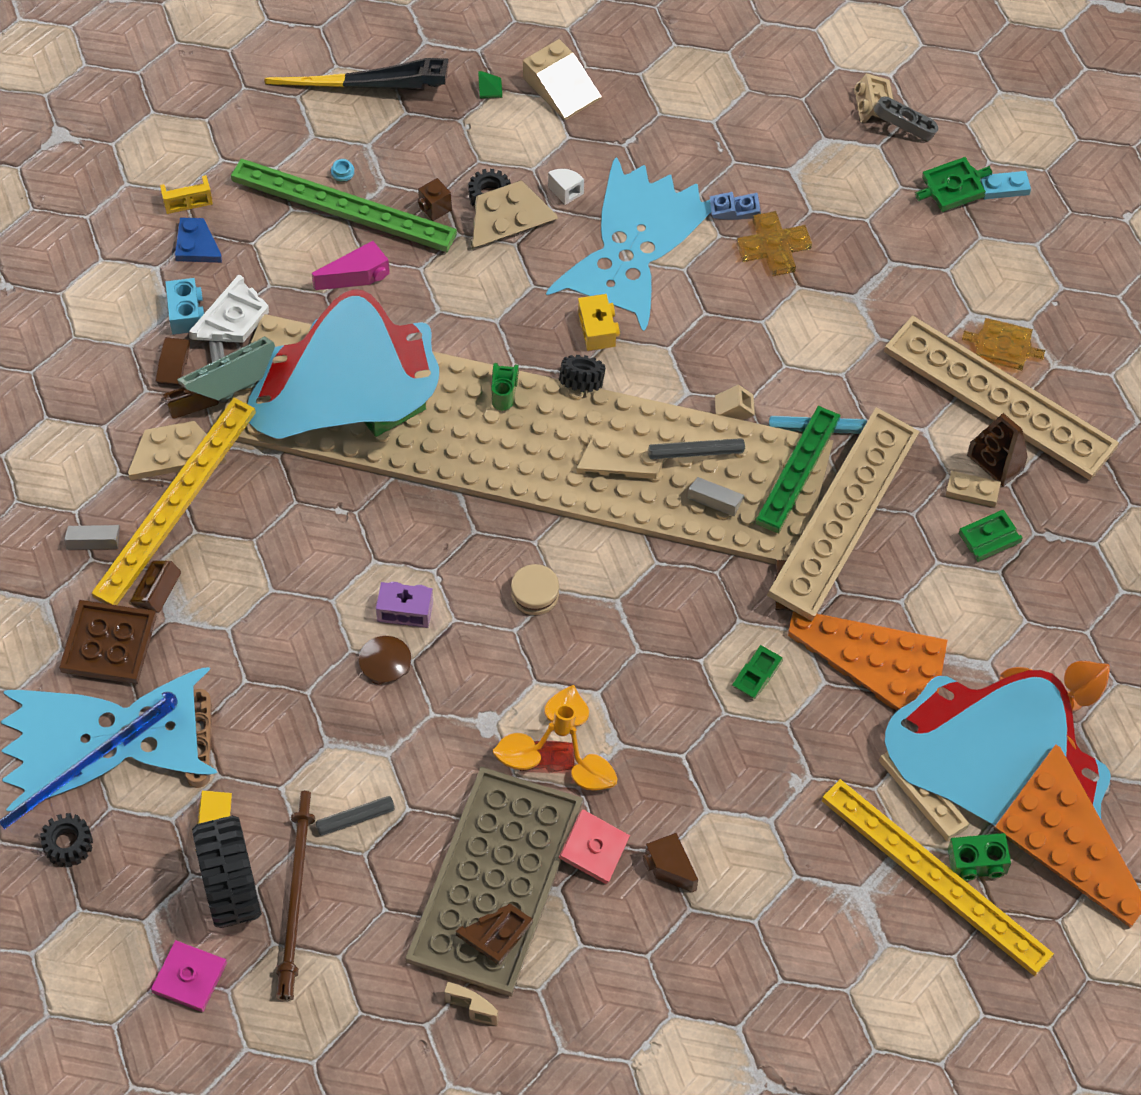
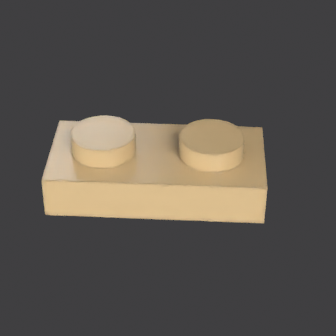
(973, 489)

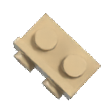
(868, 93)

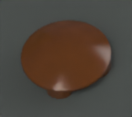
(385, 659)

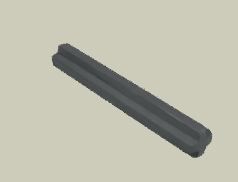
(696, 448)

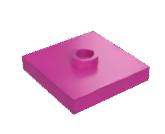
(189, 976)

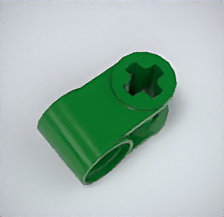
(504, 386)

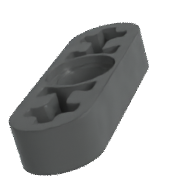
(918, 123)

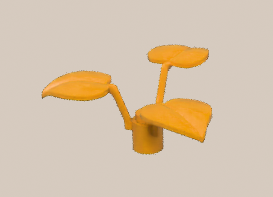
(565, 712)

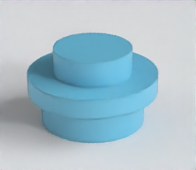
(342, 170)

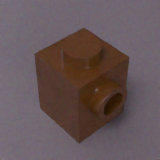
(434, 199)

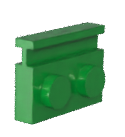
(990, 535)

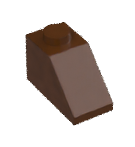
(670, 863)

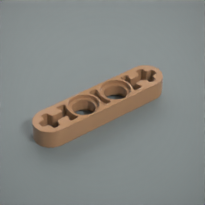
(203, 736)

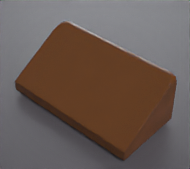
(184, 402)
(156, 585)

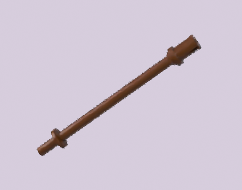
(287, 969)

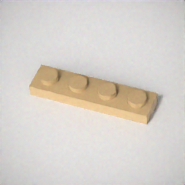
(937, 809)

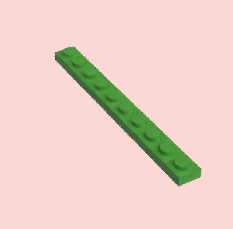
(344, 205)

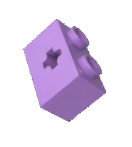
(404, 604)

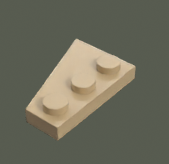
(618, 456)

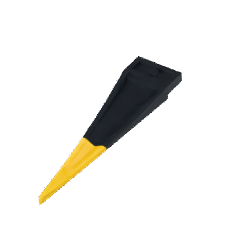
(407, 75)

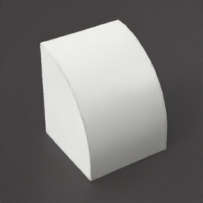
(565, 184)

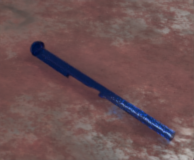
(125, 736)

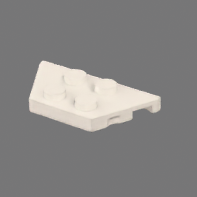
(231, 315)

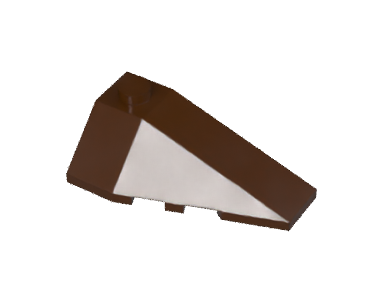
(1000, 450)

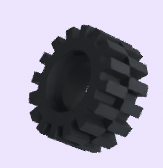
(486, 180)
(582, 373)
(62, 826)

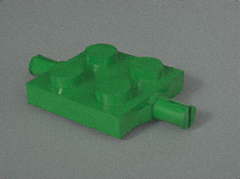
(953, 184)

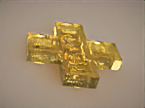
(774, 243)

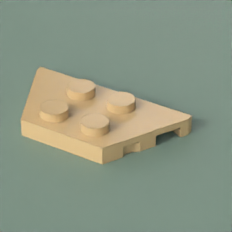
(507, 213)
(166, 449)

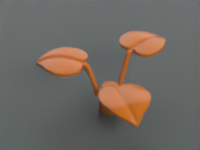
(1083, 679)

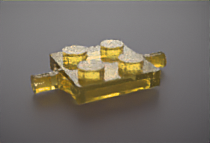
(1004, 344)

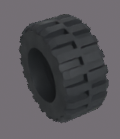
(226, 871)

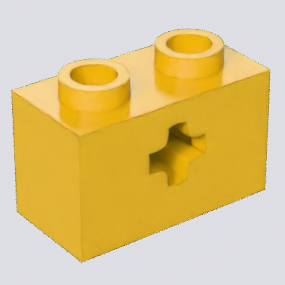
(597, 322)

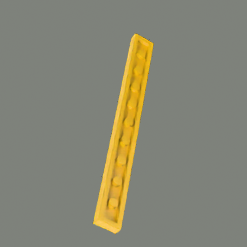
(173, 503)
(938, 878)

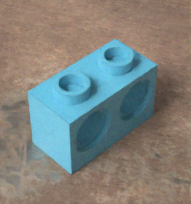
(183, 304)

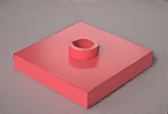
(594, 846)

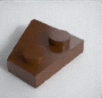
(496, 932)

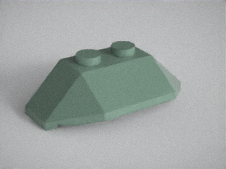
(231, 372)

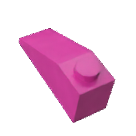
(353, 269)

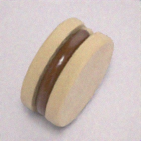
(535, 589)

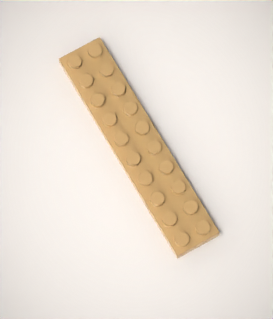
(996, 392)
(843, 514)

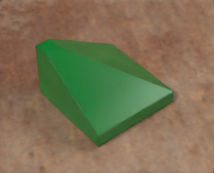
(489, 85)

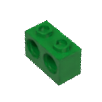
(977, 849)

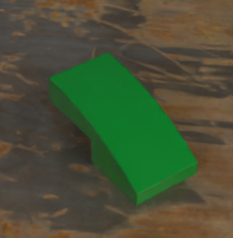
(757, 672)

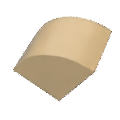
(735, 403)

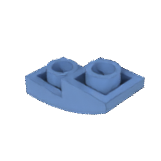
(734, 208)

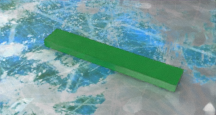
(798, 469)

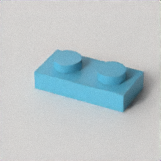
(1006, 185)

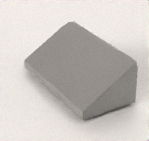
(715, 496)
(92, 537)

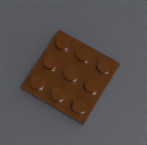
(108, 641)

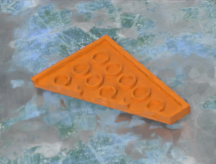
(882, 659)
(1064, 833)

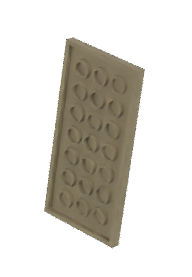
(498, 857)

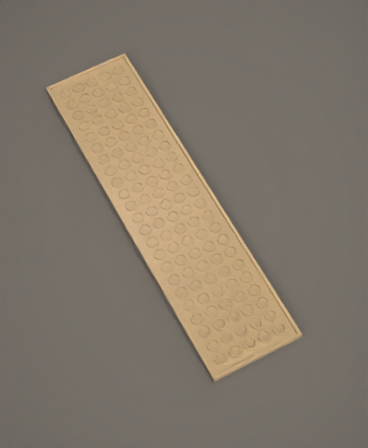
(536, 445)

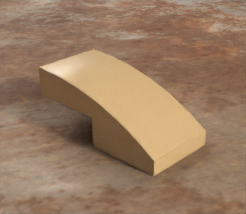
(479, 1008)

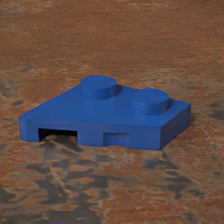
(196, 242)

